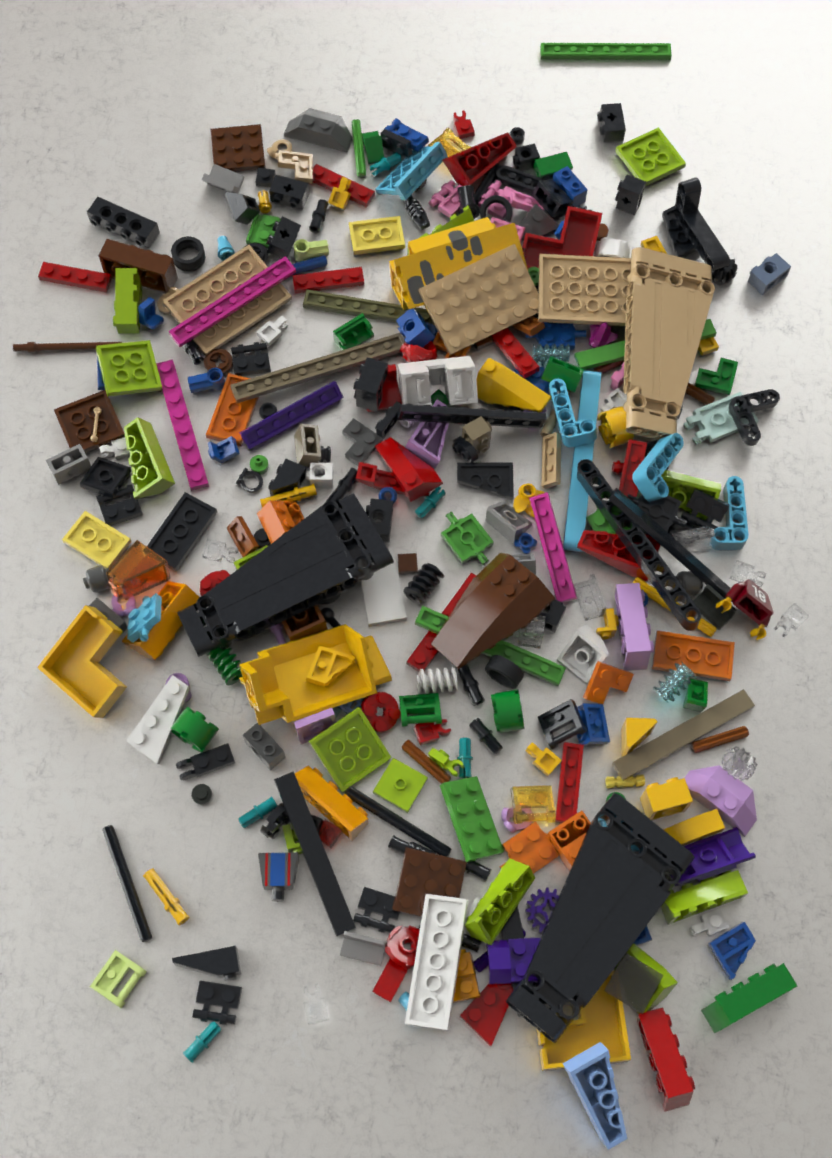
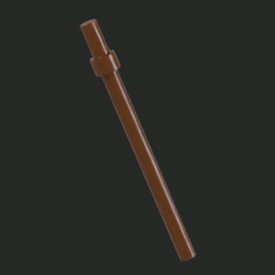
(32, 347)

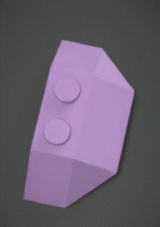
(722, 792)

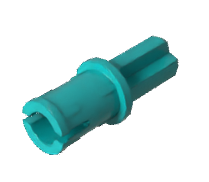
(385, 164)
(429, 502)
(465, 757)
(257, 812)
(202, 1041)

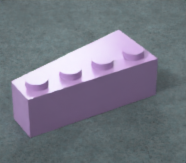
(633, 626)

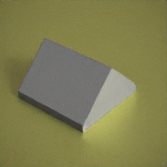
(507, 521)

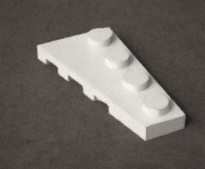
(154, 728)

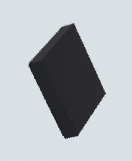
(105, 477)

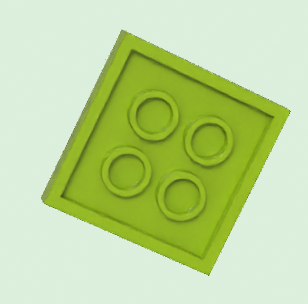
(650, 156)
(128, 368)
(350, 749)

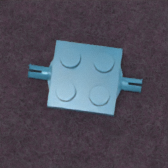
(144, 618)

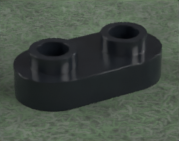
(465, 449)

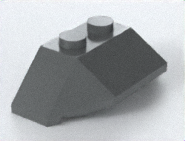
(320, 129)

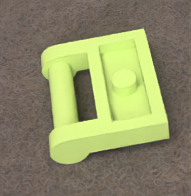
(111, 976)

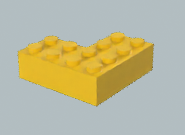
(76, 666)
(597, 1022)

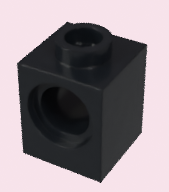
(525, 157)

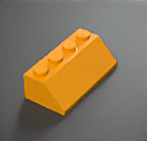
(174, 599)
(331, 803)

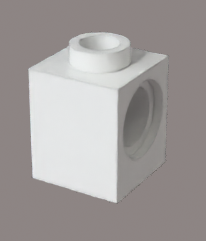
(326, 480)

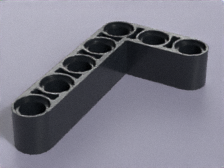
(696, 227)

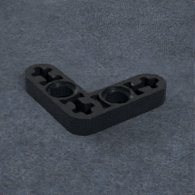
(747, 408)

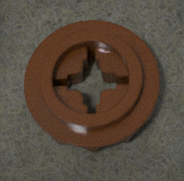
(213, 356)

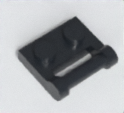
(122, 510)
(558, 718)

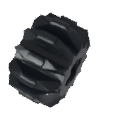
(726, 273)

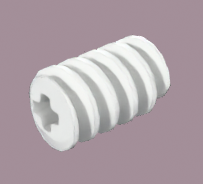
(437, 680)

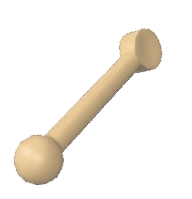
(97, 411)

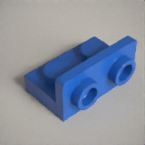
(595, 722)

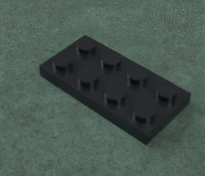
(182, 530)

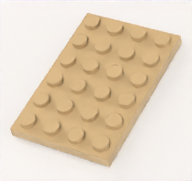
(218, 283)
(583, 289)
(481, 299)

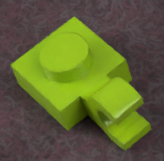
(441, 758)

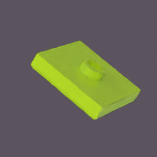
(400, 785)

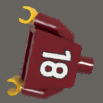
(752, 602)

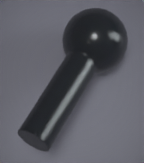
(328, 615)

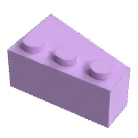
(429, 440)

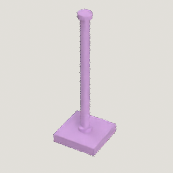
(314, 724)

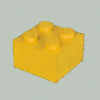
(666, 799)

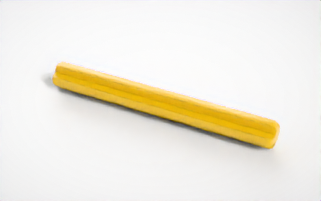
(652, 593)

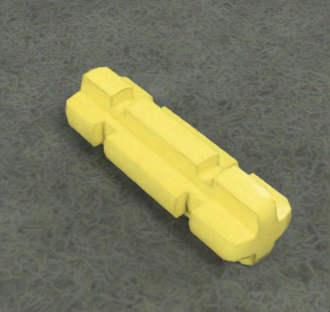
(611, 782)

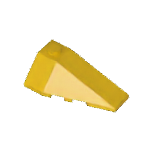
(504, 387)

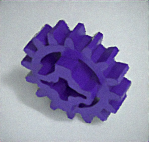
(538, 911)

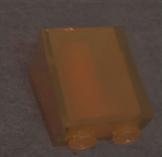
(137, 571)

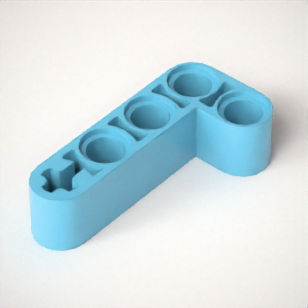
(565, 412)
(648, 474)
(733, 513)

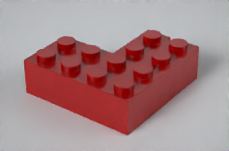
(577, 237)

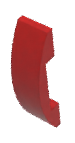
(378, 479)

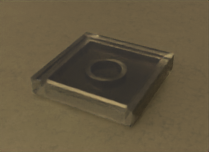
(633, 983)

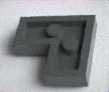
(363, 439)

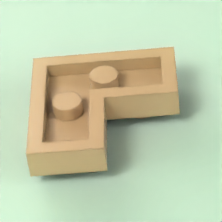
(300, 162)

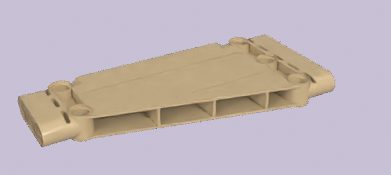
(663, 330)

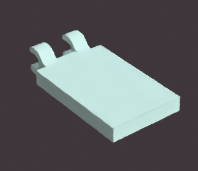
(714, 420)

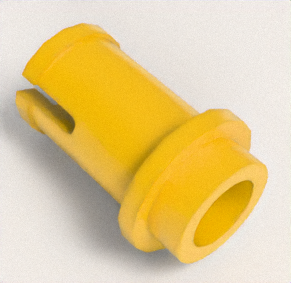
(264, 204)

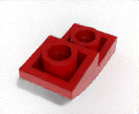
(389, 980)

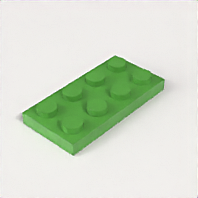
(471, 819)

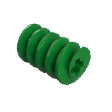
(226, 665)

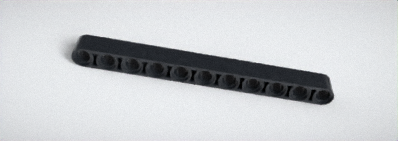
(639, 551)

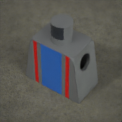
(278, 872)

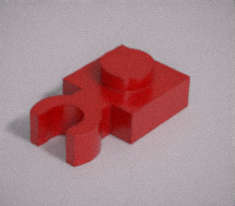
(463, 126)
(430, 732)

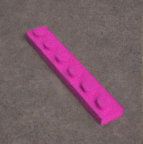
(553, 548)

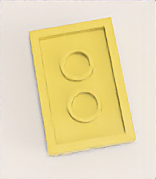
(376, 235)
(96, 540)

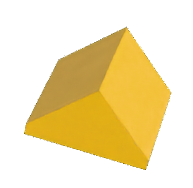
(635, 732)

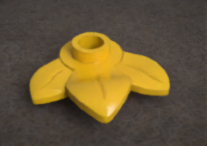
(522, 501)

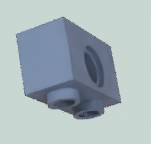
(769, 273)

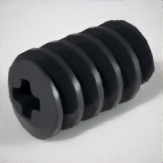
(421, 583)

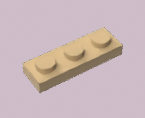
(551, 460)

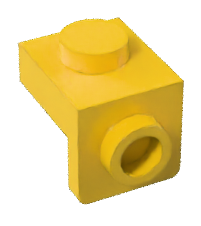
(611, 621)

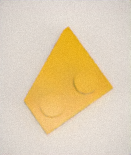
(328, 666)

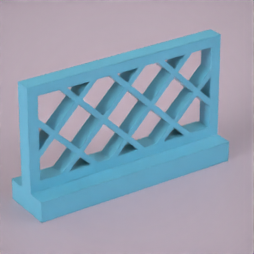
(412, 171)

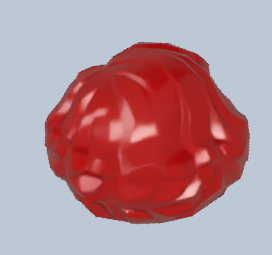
(415, 353)

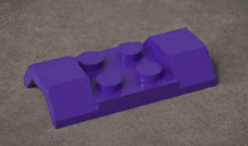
(715, 856)
(510, 960)

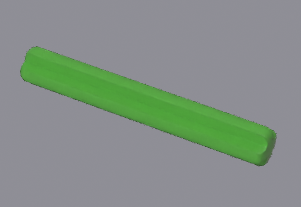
(358, 148)

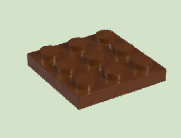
(238, 147)
(79, 417)
(426, 874)

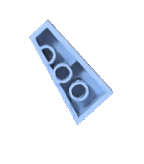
(596, 1088)

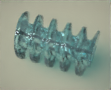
(542, 355)
(674, 682)

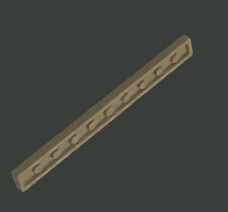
(316, 368)

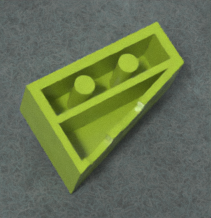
(127, 299)

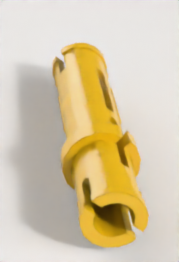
(309, 491)
(178, 914)

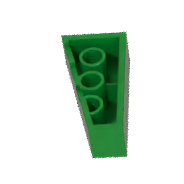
(748, 997)

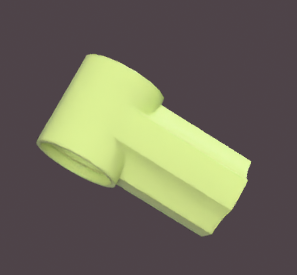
(304, 250)

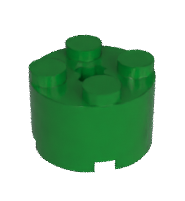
(507, 711)
(193, 729)

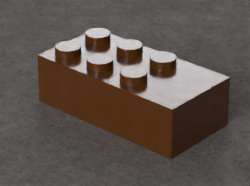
(154, 269)

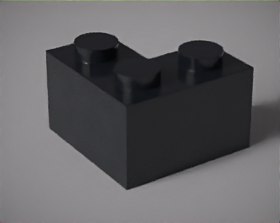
(370, 384)

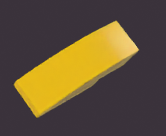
(696, 827)

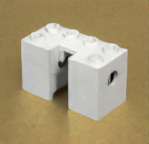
(454, 374)

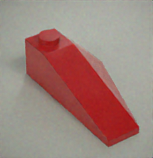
(612, 551)

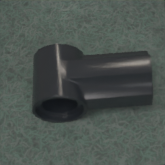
(467, 198)

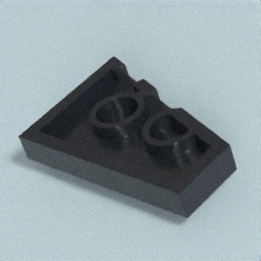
(679, 240)
(488, 476)

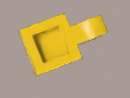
(340, 196)
(545, 759)

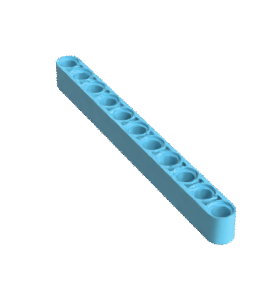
(577, 494)

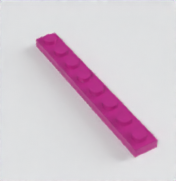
(232, 301)
(182, 425)

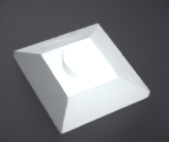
(583, 653)

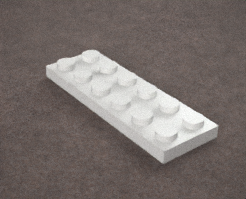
(436, 962)

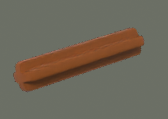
(720, 739)
(426, 762)

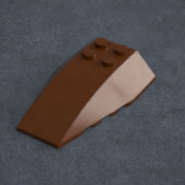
(491, 609)

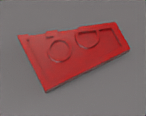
(487, 1011)

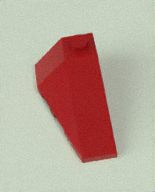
(410, 471)

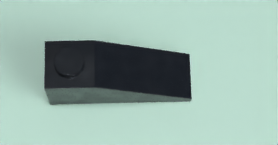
(217, 963)

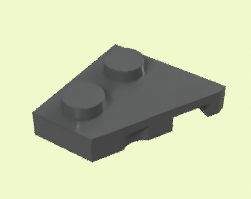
(538, 222)

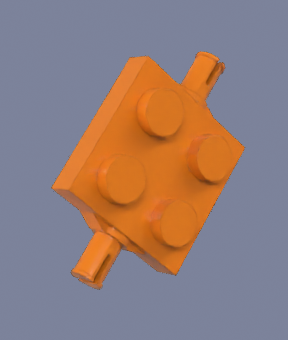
(531, 848)

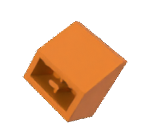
(279, 518)
(569, 837)

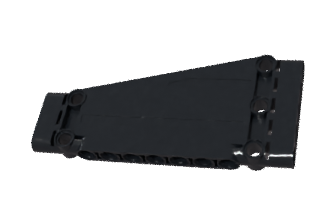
(289, 576)
(598, 913)

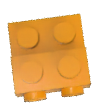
(466, 981)

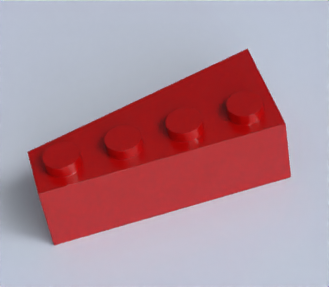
(477, 160)
(666, 1059)

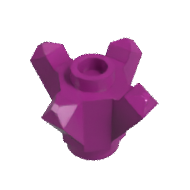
(601, 335)

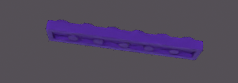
(291, 415)

